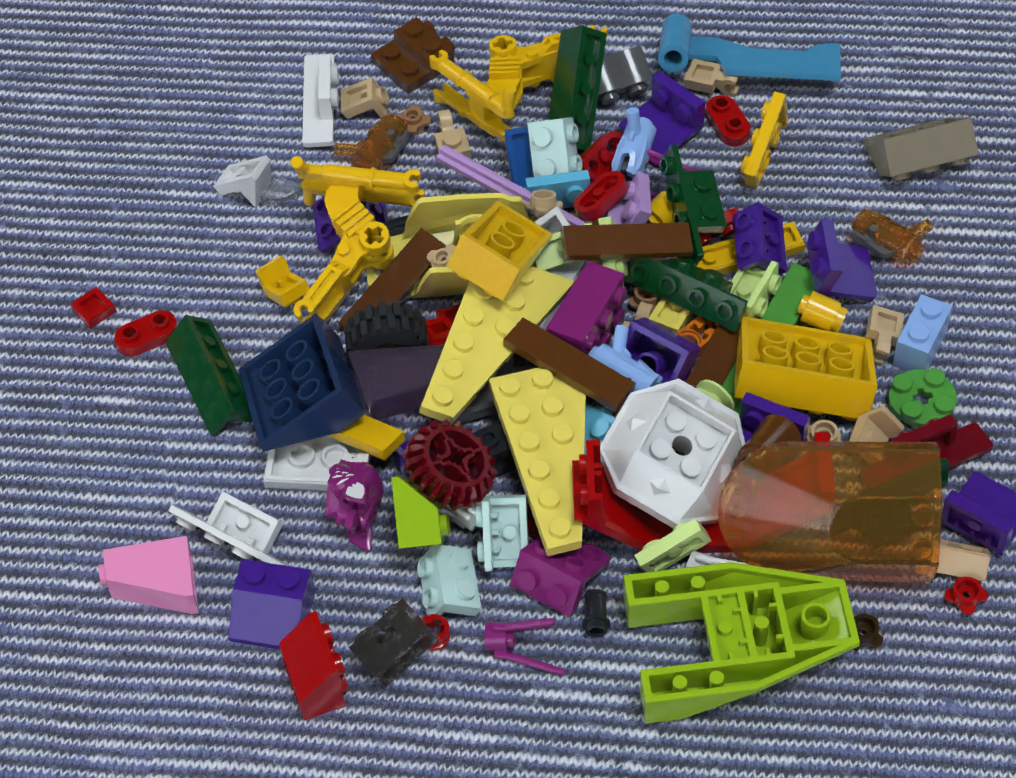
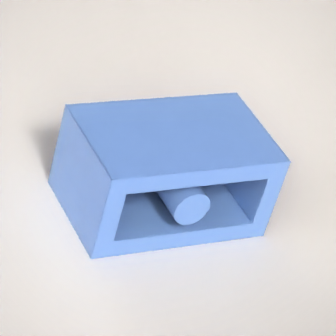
(922, 334)

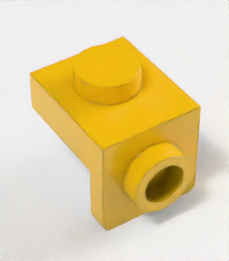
(280, 283)

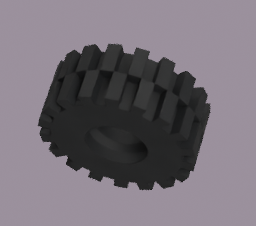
(385, 328)

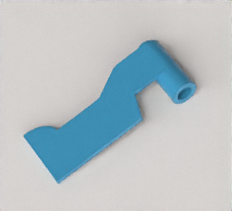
(678, 47)

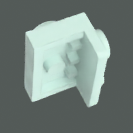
(554, 146)
(504, 530)
(449, 581)

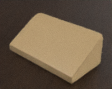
(963, 560)

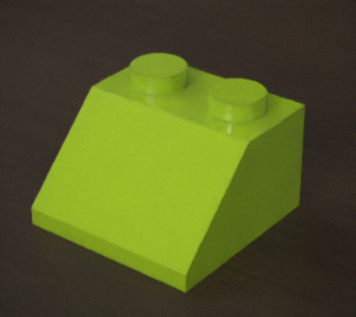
(417, 518)

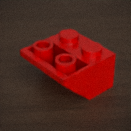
(314, 667)

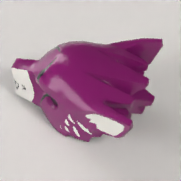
(354, 497)

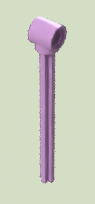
(491, 180)

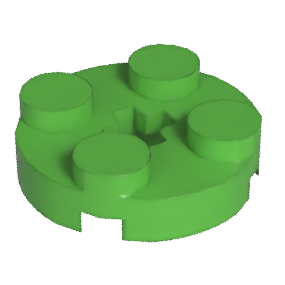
(926, 383)

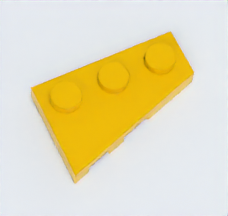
(775, 117)

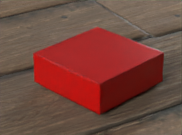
(93, 307)

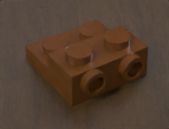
(407, 56)

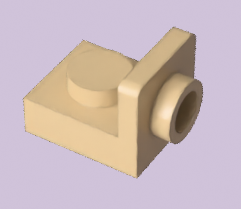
(364, 97)
(876, 426)

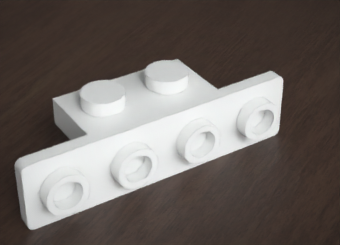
(319, 100)
(238, 524)

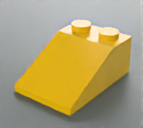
(498, 250)

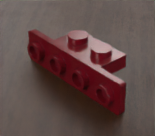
(954, 443)

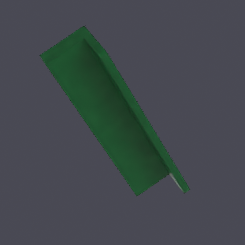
(578, 80)
(208, 373)

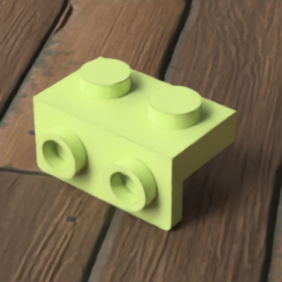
(756, 287)

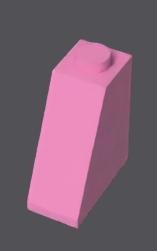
(152, 574)

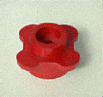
(968, 586)

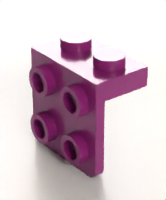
(557, 578)

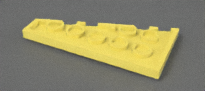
(476, 339)
(545, 433)

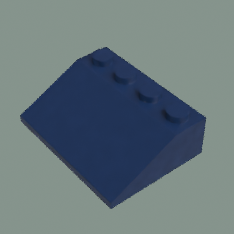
(301, 387)

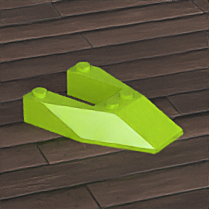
(757, 629)

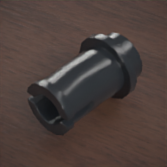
(595, 618)

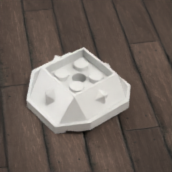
(647, 469)

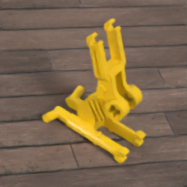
(509, 73)
(359, 232)

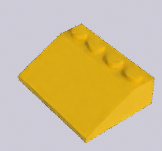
(805, 368)

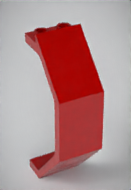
(617, 518)

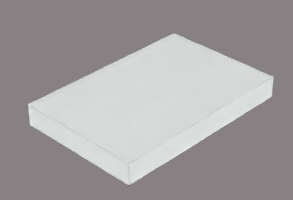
(304, 464)

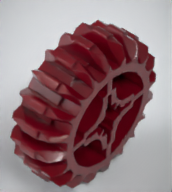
(454, 457)

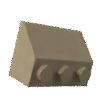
(922, 147)

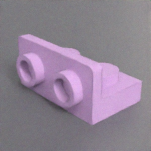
(635, 203)

